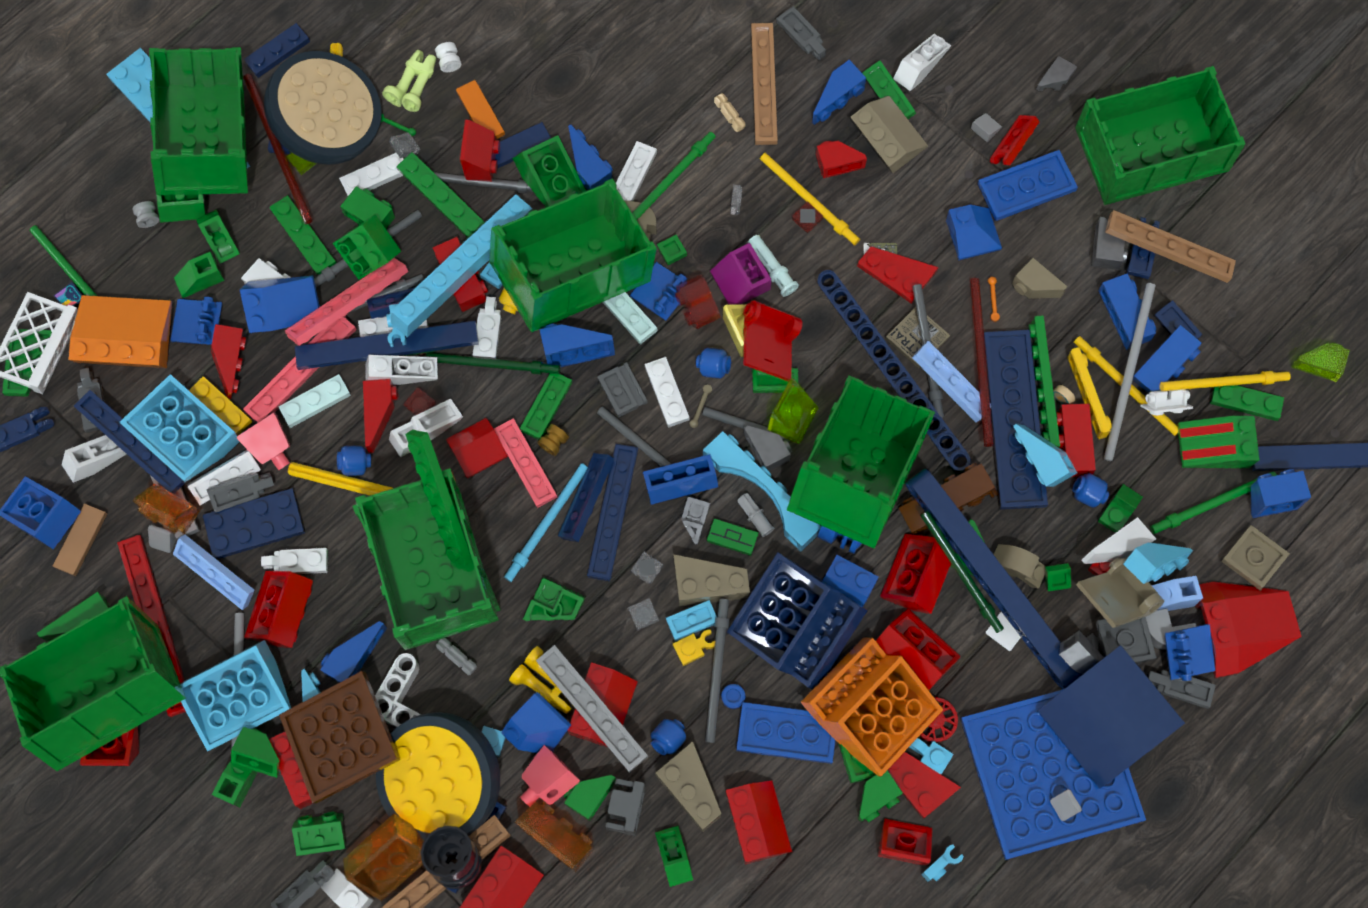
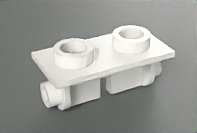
(1159, 403)

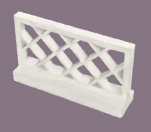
(55, 344)

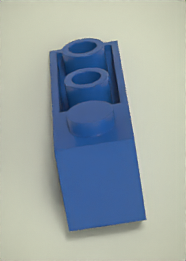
(841, 86)
(588, 164)

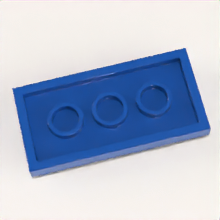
(1027, 185)
(783, 734)

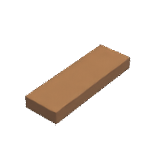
(80, 540)

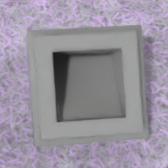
(985, 127)
(161, 539)
(1065, 805)

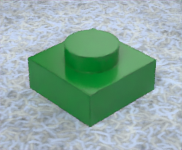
(671, 250)
(1058, 577)

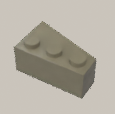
(708, 580)
(690, 787)

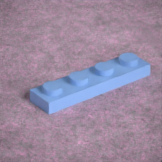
(949, 380)
(213, 572)

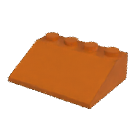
(121, 332)

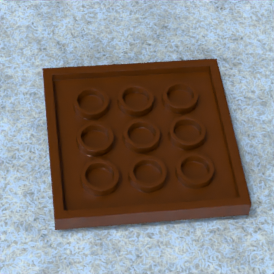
(339, 737)

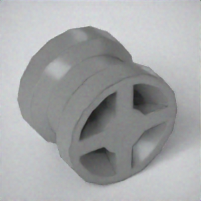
(145, 214)

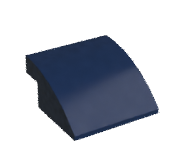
(796, 621)
(1110, 717)

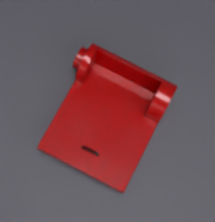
(769, 339)

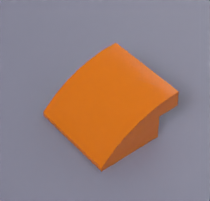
(872, 705)

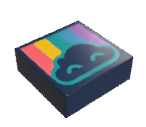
(69, 296)

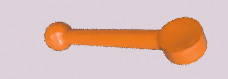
(994, 316)

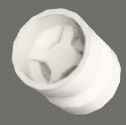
(448, 59)

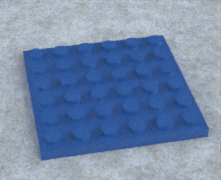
(1026, 767)

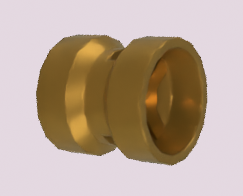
(552, 441)

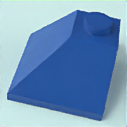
(972, 231)
(535, 726)

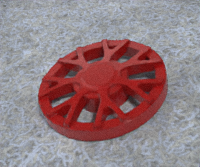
(939, 721)

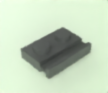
(622, 390)

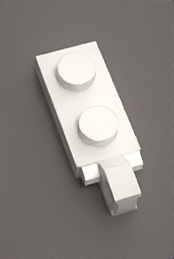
(488, 330)
(298, 561)

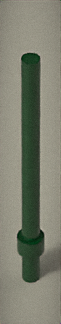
(535, 367)
(986, 609)

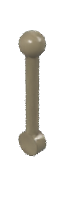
(707, 389)

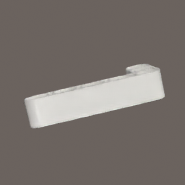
(394, 699)

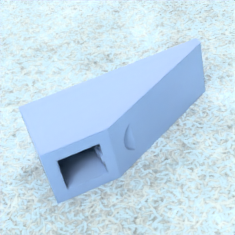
(1179, 593)

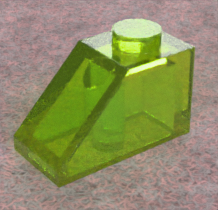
(1325, 361)

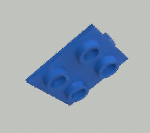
(660, 292)
(195, 321)
(1189, 652)

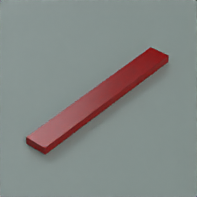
(148, 599)

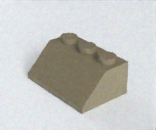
(889, 132)

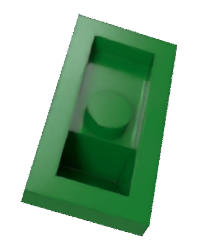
(1120, 509)

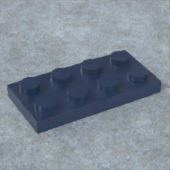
(253, 524)

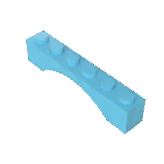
(732, 459)

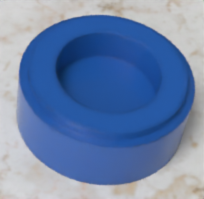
(733, 696)

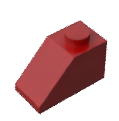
(838, 158)

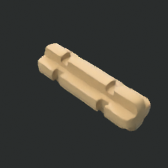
(729, 112)

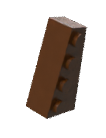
(963, 490)

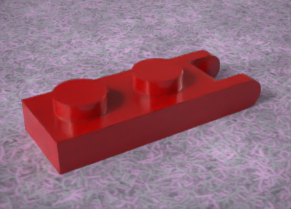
(1014, 139)

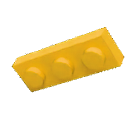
(220, 405)

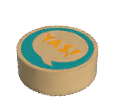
(1063, 395)

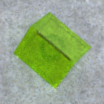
(792, 413)

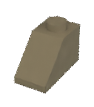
(1038, 282)

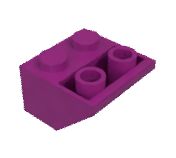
(741, 276)

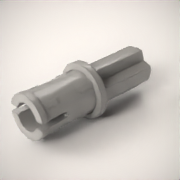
(755, 515)

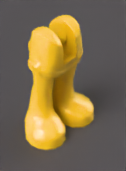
(524, 676)

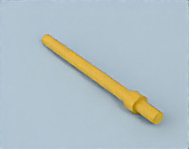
(840, 226)
(1093, 354)
(1264, 378)

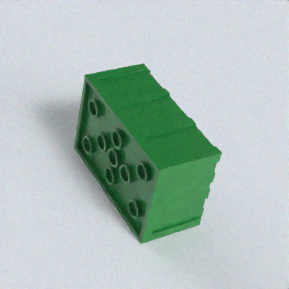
(198, 121)
(1159, 136)
(571, 255)
(860, 462)
(421, 585)
(91, 684)

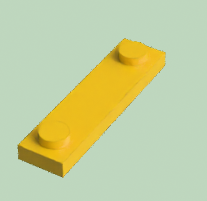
(1078, 364)

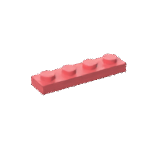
(525, 463)

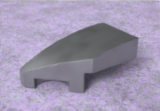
(1057, 75)
(695, 517)

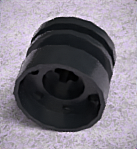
(444, 846)

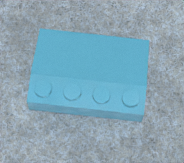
(180, 429)
(235, 695)

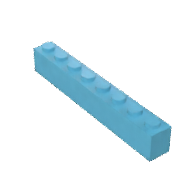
(453, 271)

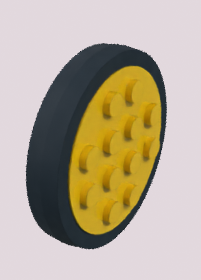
(442, 774)

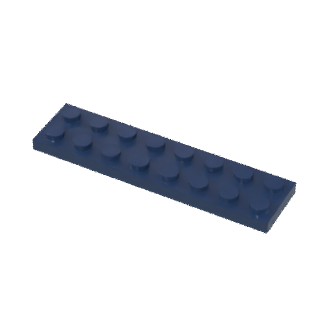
(1013, 402)

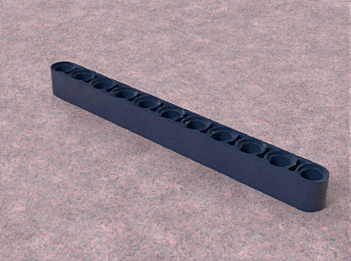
(889, 360)
(992, 577)

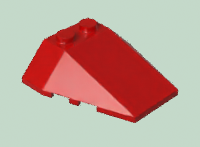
(1246, 624)

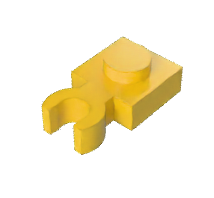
(690, 648)

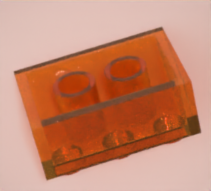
(555, 835)
(385, 858)

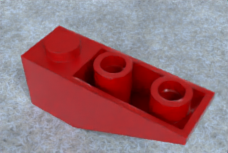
(225, 352)

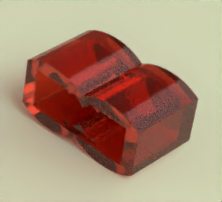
(697, 302)

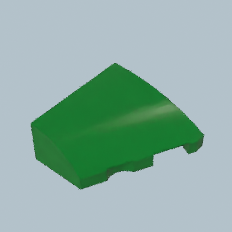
(554, 602)

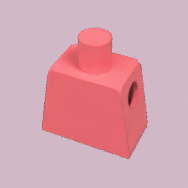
(267, 441)
(547, 778)

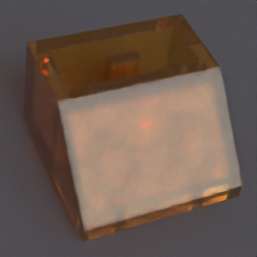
(166, 508)

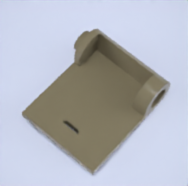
(1120, 594)

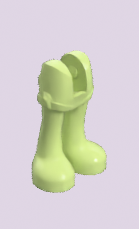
(414, 67)

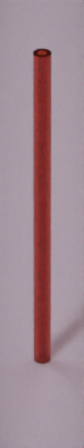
(278, 151)
(981, 362)

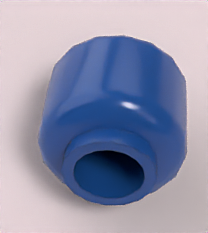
(713, 363)
(353, 460)
(1090, 490)
(668, 736)

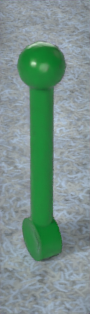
(411, 131)

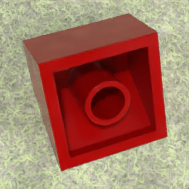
(479, 152)

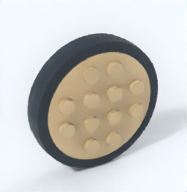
(322, 107)

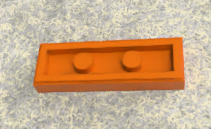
(478, 107)

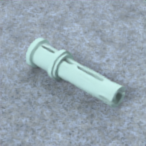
(778, 273)

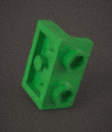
(319, 833)

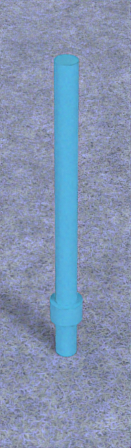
(520, 559)

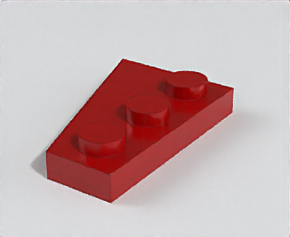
(896, 271)
(921, 784)

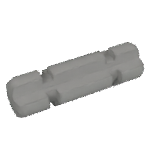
(456, 656)

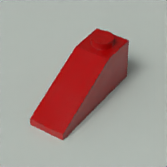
(378, 407)

